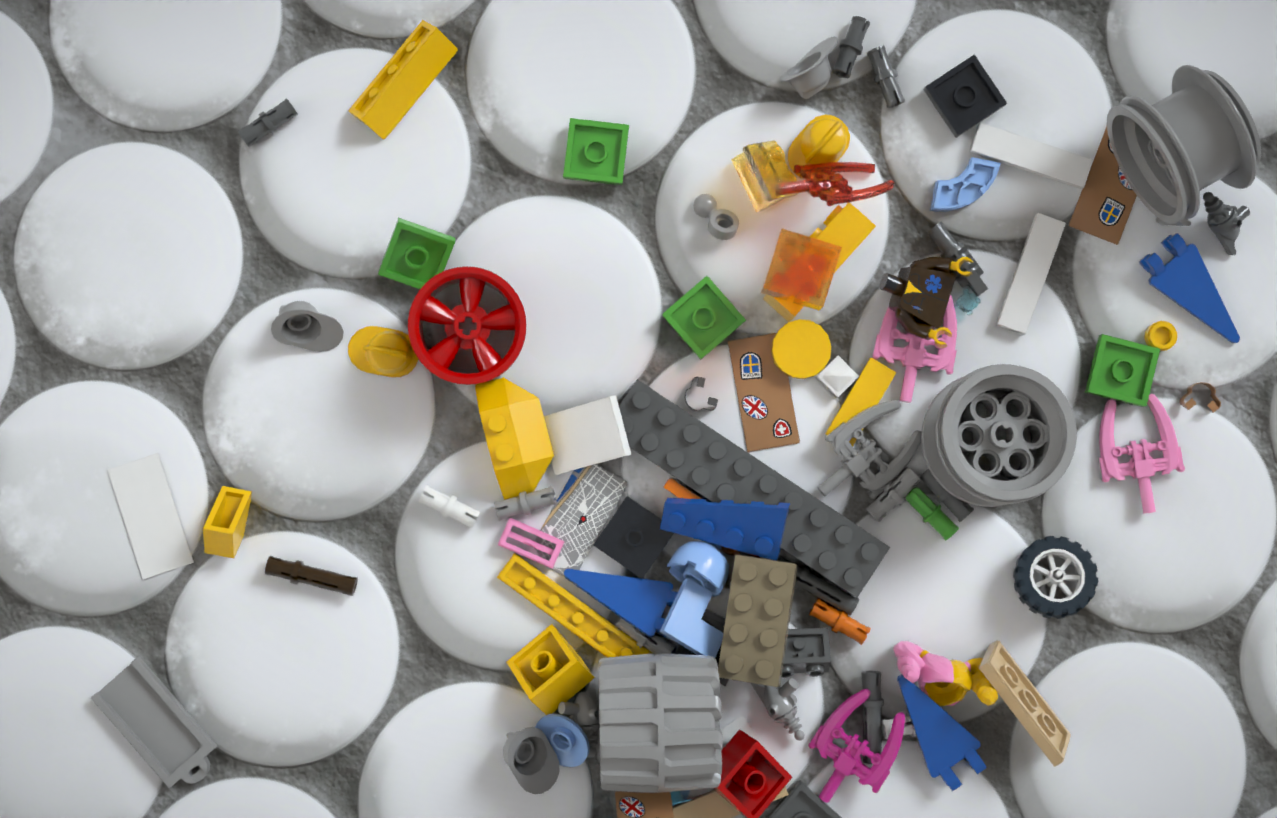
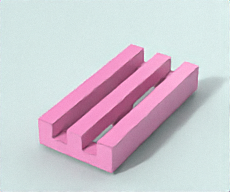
(508, 533)

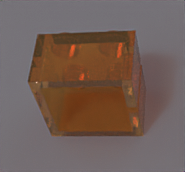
(801, 269)

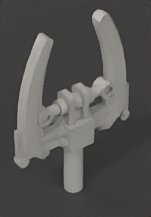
(857, 461)

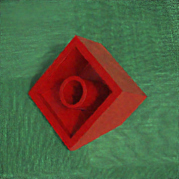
(750, 775)

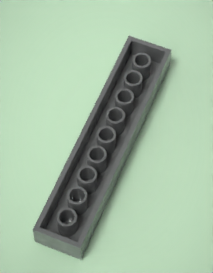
(727, 472)

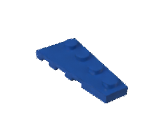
(742, 527)

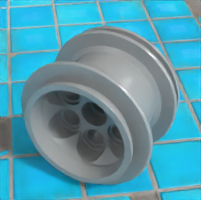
(1184, 143)
(1039, 407)

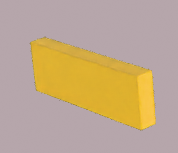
(864, 394)

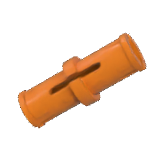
(839, 621)

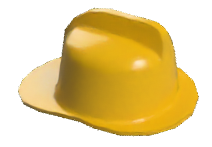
(821, 141)
(382, 351)

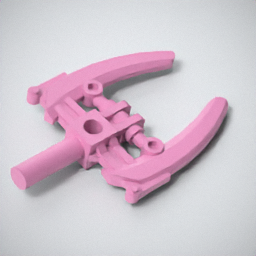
(914, 354)
(1140, 464)

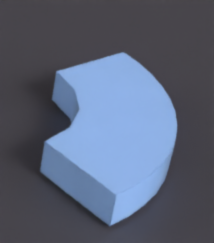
(966, 188)

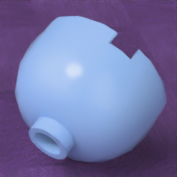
(702, 564)

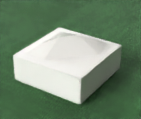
(837, 376)

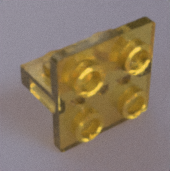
(760, 169)

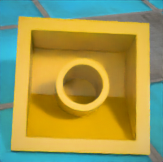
(549, 670)

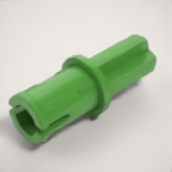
(931, 513)

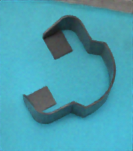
(711, 401)

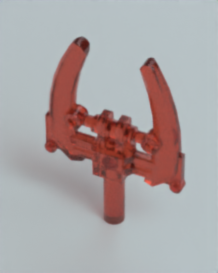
(824, 183)

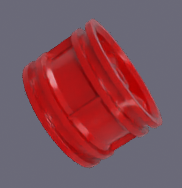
(429, 309)

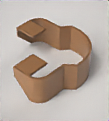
(1212, 405)

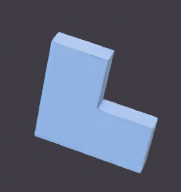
(685, 623)

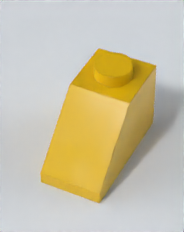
(227, 522)

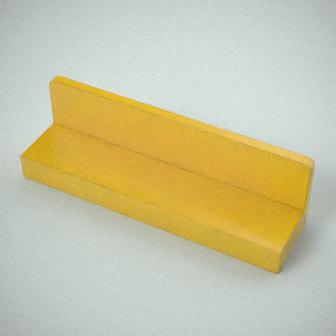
(403, 79)

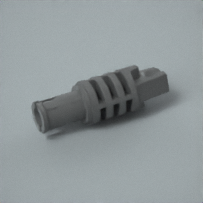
(952, 249)

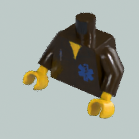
(922, 295)

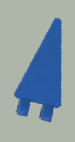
(1189, 285)
(633, 599)
(939, 736)

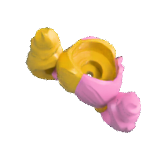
(942, 678)

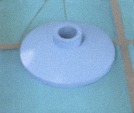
(565, 738)

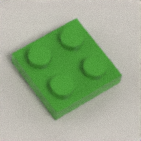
(596, 151)
(415, 254)
(703, 317)
(1122, 370)

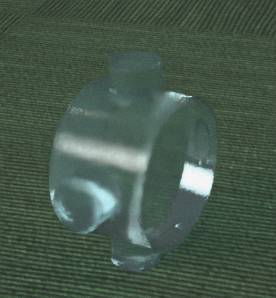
(967, 302)

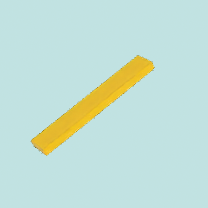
(568, 609)

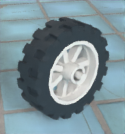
(1076, 557)

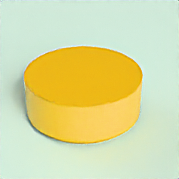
(1161, 335)

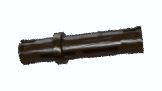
(309, 575)

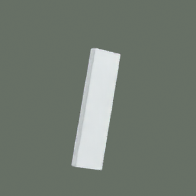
(1031, 155)
(1030, 273)

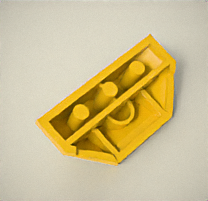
(514, 435)

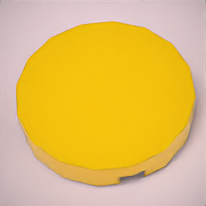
(801, 349)

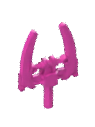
(848, 759)

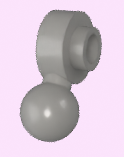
(722, 222)

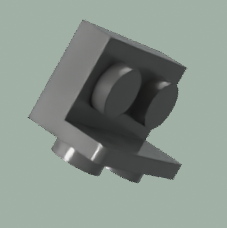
(807, 652)

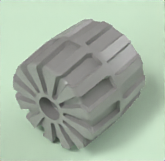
(659, 723)

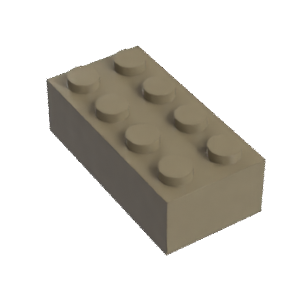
(757, 620)

